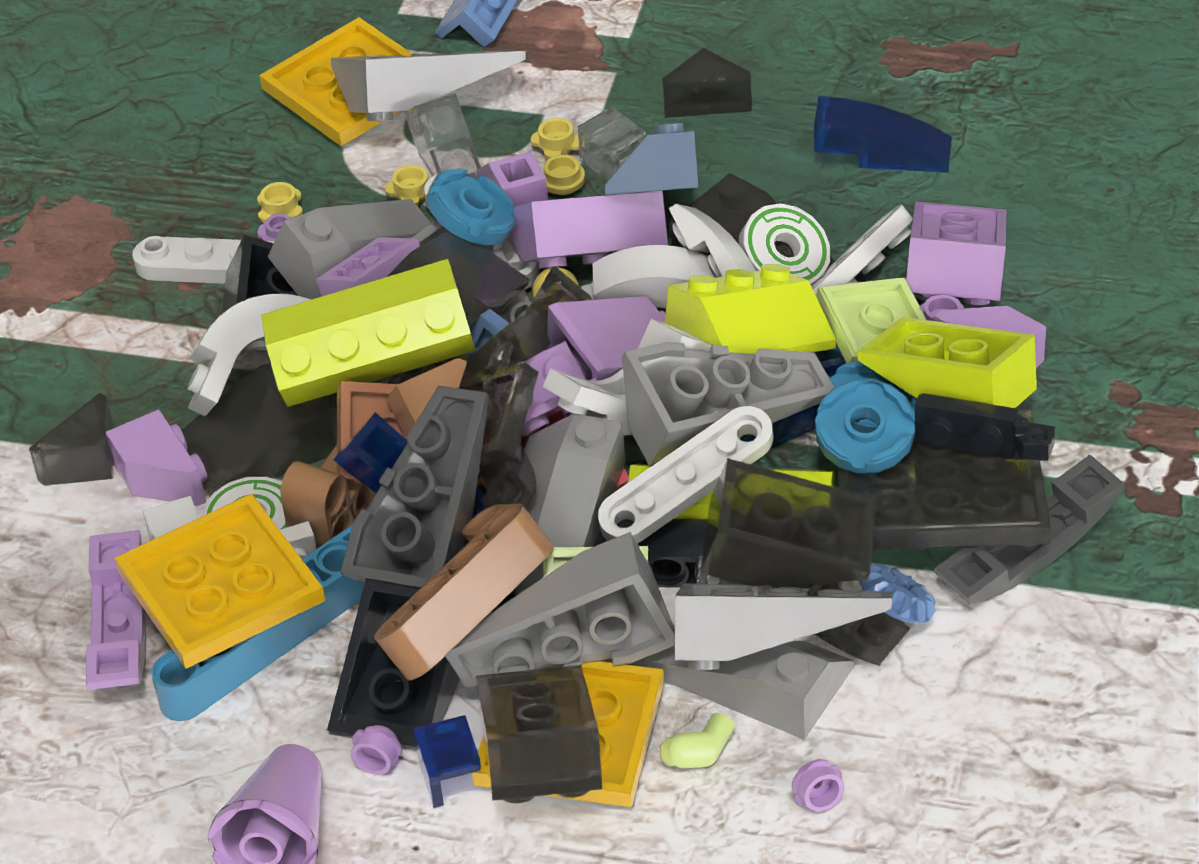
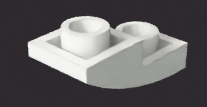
(703, 234)

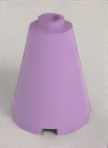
(272, 813)

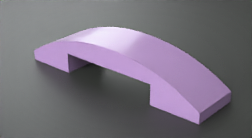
(116, 616)

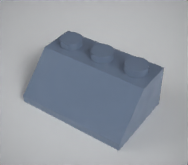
(658, 163)

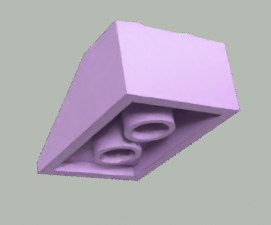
(957, 252)

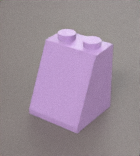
(601, 331)

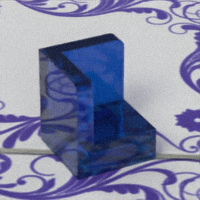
(445, 752)

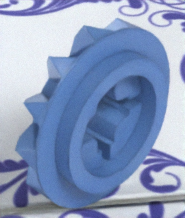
(910, 598)

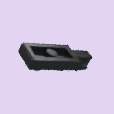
(980, 429)

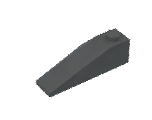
(425, 497)

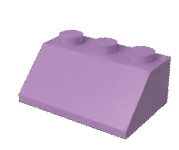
(587, 227)

